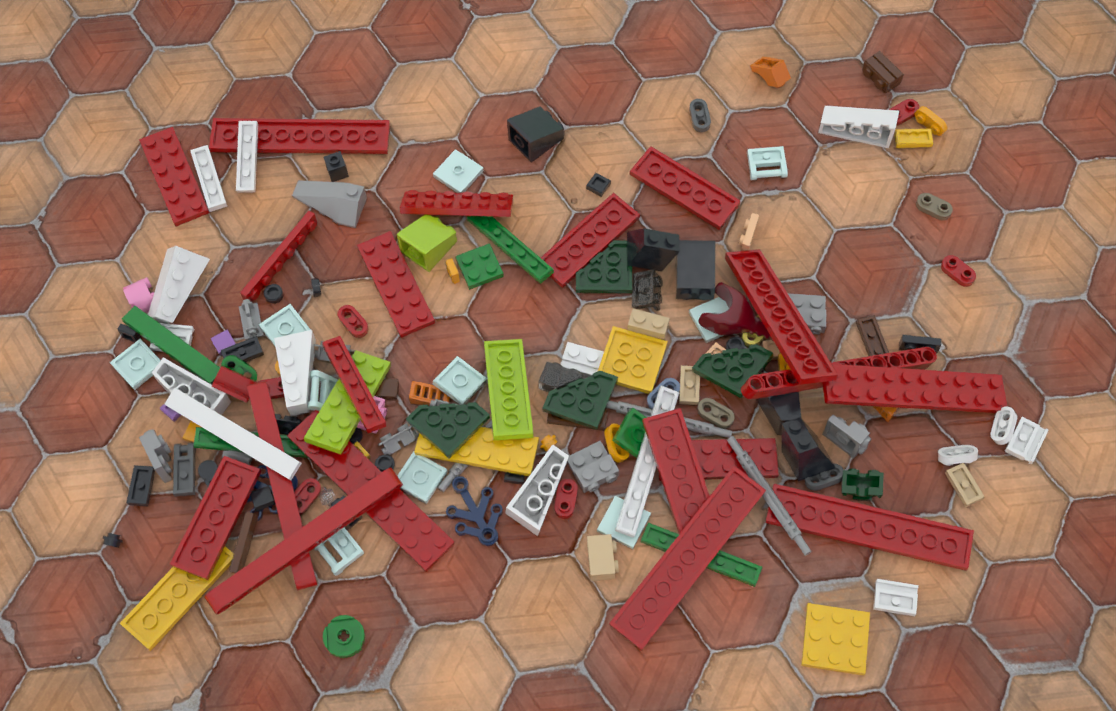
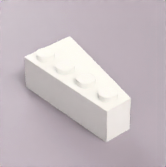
(859, 124)
(175, 282)
(295, 362)
(535, 495)

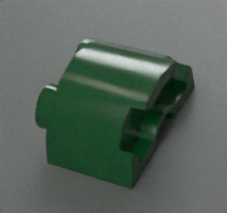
(862, 485)

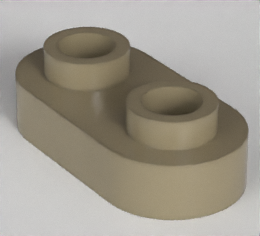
(934, 206)
(717, 412)

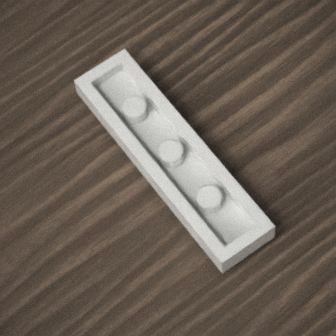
(247, 156)
(208, 178)

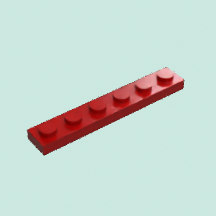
(279, 257)
(354, 384)

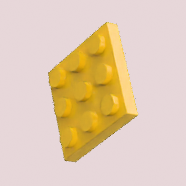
(633, 359)
(835, 639)

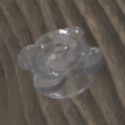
(327, 497)

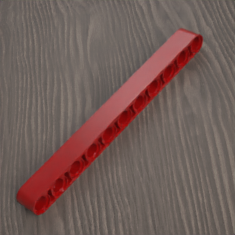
(909, 359)
(281, 486)
(303, 541)

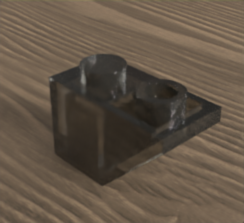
(557, 376)

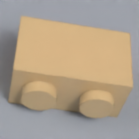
(648, 324)
(601, 557)

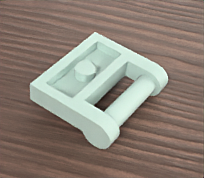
(767, 158)
(327, 385)
(345, 547)

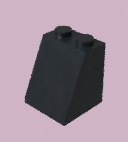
(534, 132)
(651, 248)
(695, 270)
(780, 409)
(804, 450)

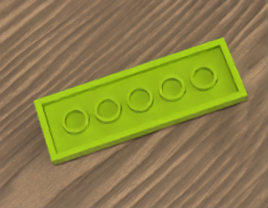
(508, 389)
(338, 416)

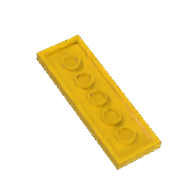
(482, 451)
(170, 602)

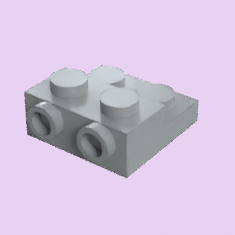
(812, 310)
(851, 438)
(158, 453)
(593, 467)

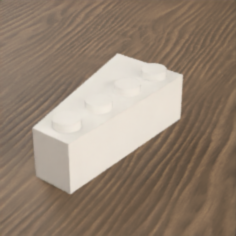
(172, 376)

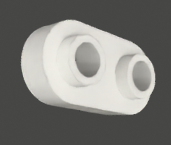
(1002, 426)
(957, 454)

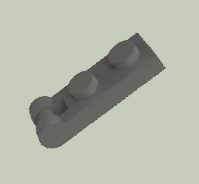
(184, 470)

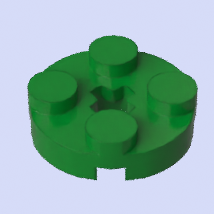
(352, 644)

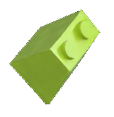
(426, 241)

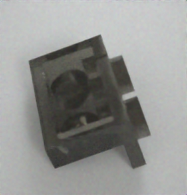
(647, 290)

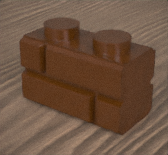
(882, 72)

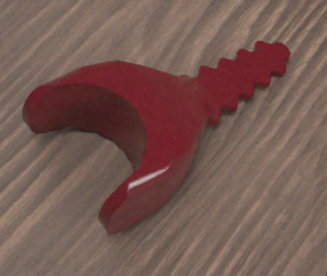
(737, 318)

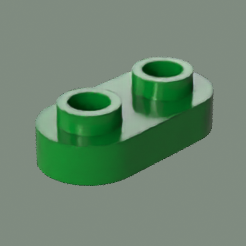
(240, 366)

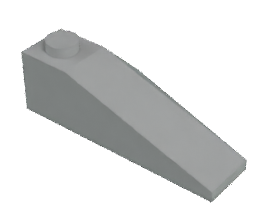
(336, 200)

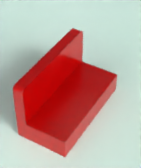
(232, 383)

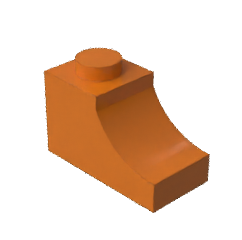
(772, 71)

